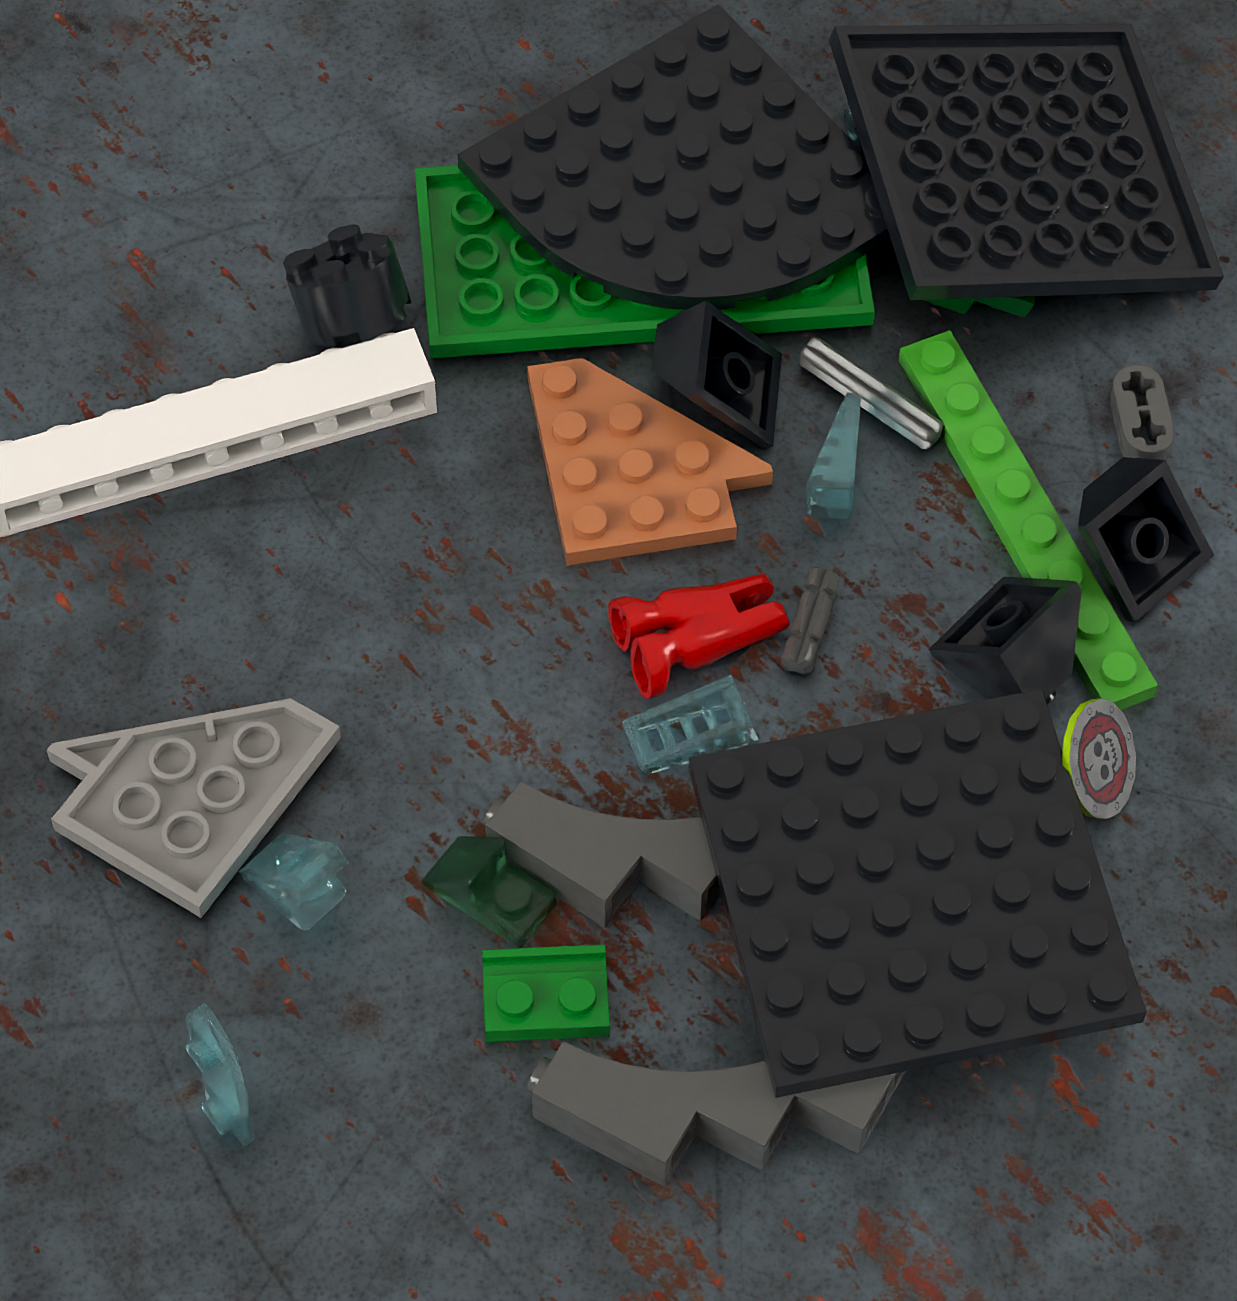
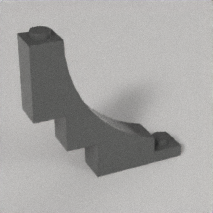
(602, 858)
(653, 1115)

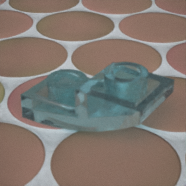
(223, 1078)

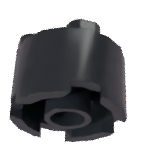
(347, 286)

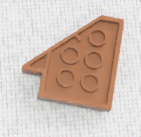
(630, 468)

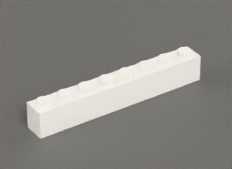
(213, 430)

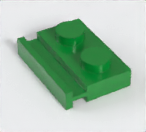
(545, 993)

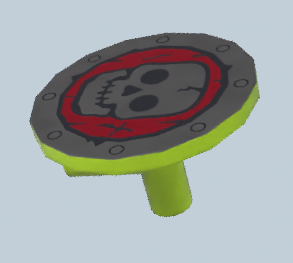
(1100, 757)

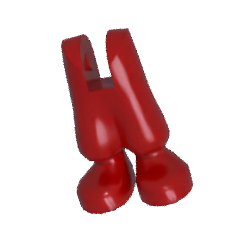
(699, 624)

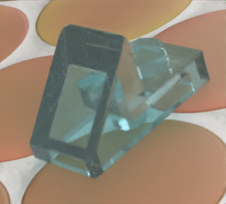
(298, 877)

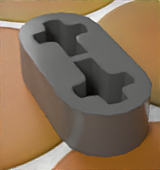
(1153, 414)

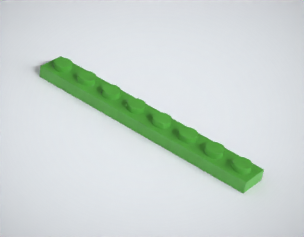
(1024, 514)

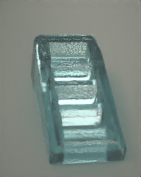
(833, 476)
(703, 702)

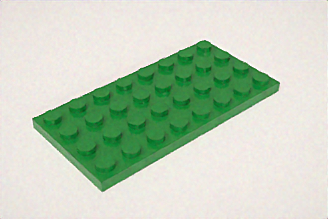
(501, 296)

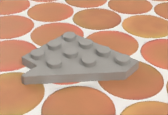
(190, 794)

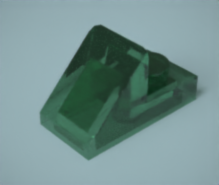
(489, 889)

